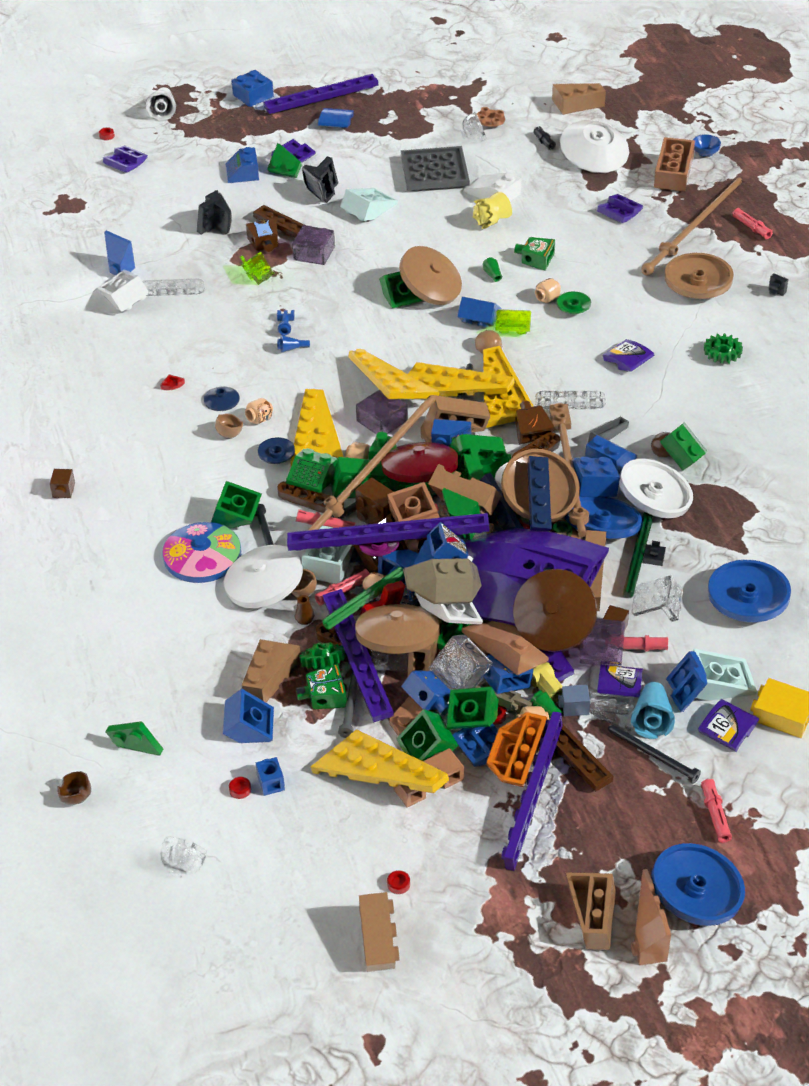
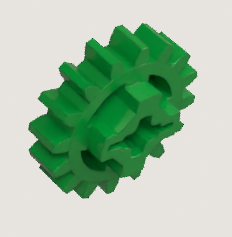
(723, 348)
(322, 655)

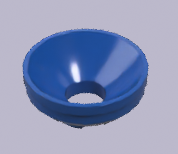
(706, 145)

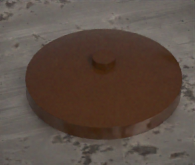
(555, 610)

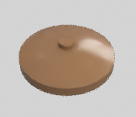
(430, 275)
(699, 275)
(562, 478)
(397, 628)

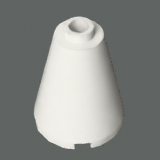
(161, 104)

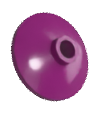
(379, 549)

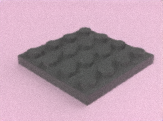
(434, 168)

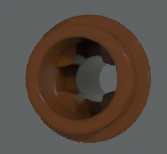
(304, 613)

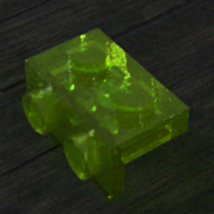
(257, 268)
(513, 320)

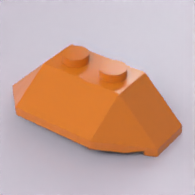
(515, 748)

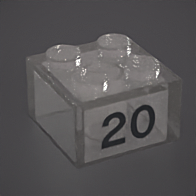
(460, 663)

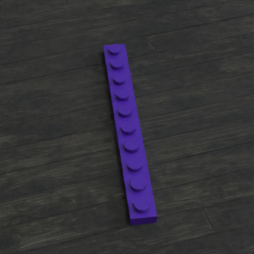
(384, 532)

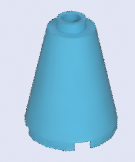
(653, 712)

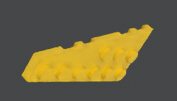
(389, 379)
(451, 380)
(502, 406)
(316, 426)
(374, 762)

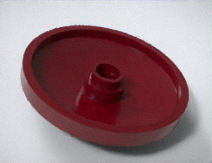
(418, 461)

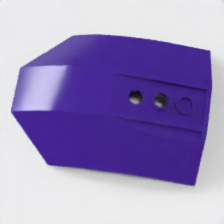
(501, 562)

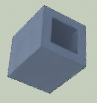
(574, 700)

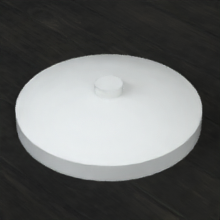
(655, 488)
(263, 576)

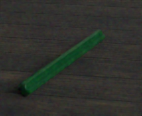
(637, 556)

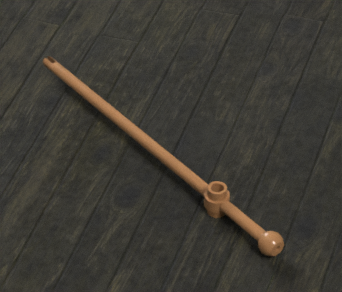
(671, 248)
(333, 505)

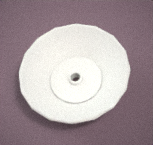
(594, 146)

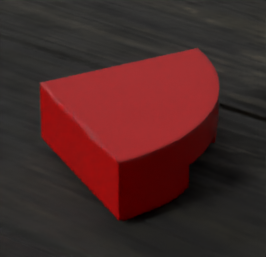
(172, 382)

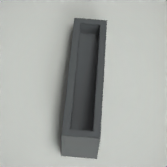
(610, 429)

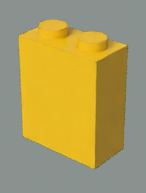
(782, 707)

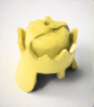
(491, 209)

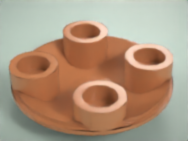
(491, 117)

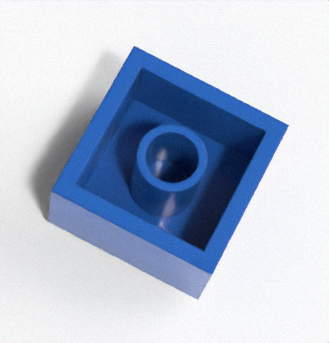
(252, 88)
(596, 477)

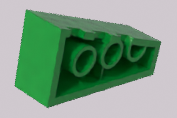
(349, 468)

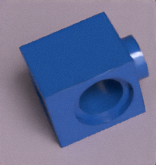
(270, 776)

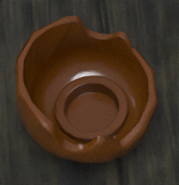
(657, 447)
(74, 788)

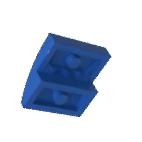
(335, 117)
(687, 680)
(476, 743)

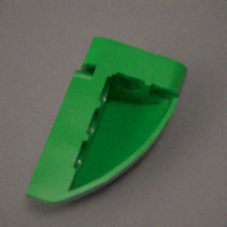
(479, 455)

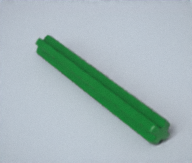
(362, 599)

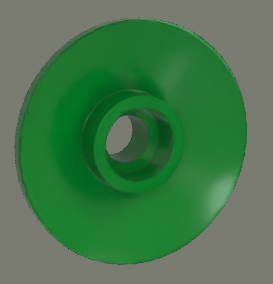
(573, 302)

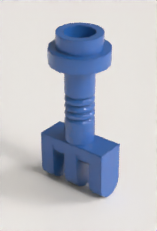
(284, 327)

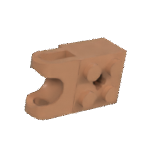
(412, 504)

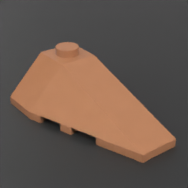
(506, 647)
(652, 929)

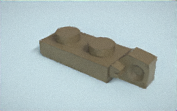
(509, 700)

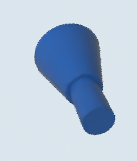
(287, 343)

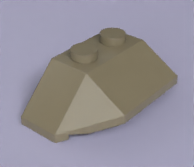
(444, 580)

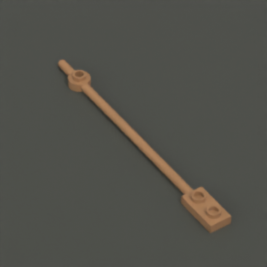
(561, 420)

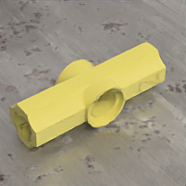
(545, 679)

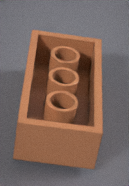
(674, 164)

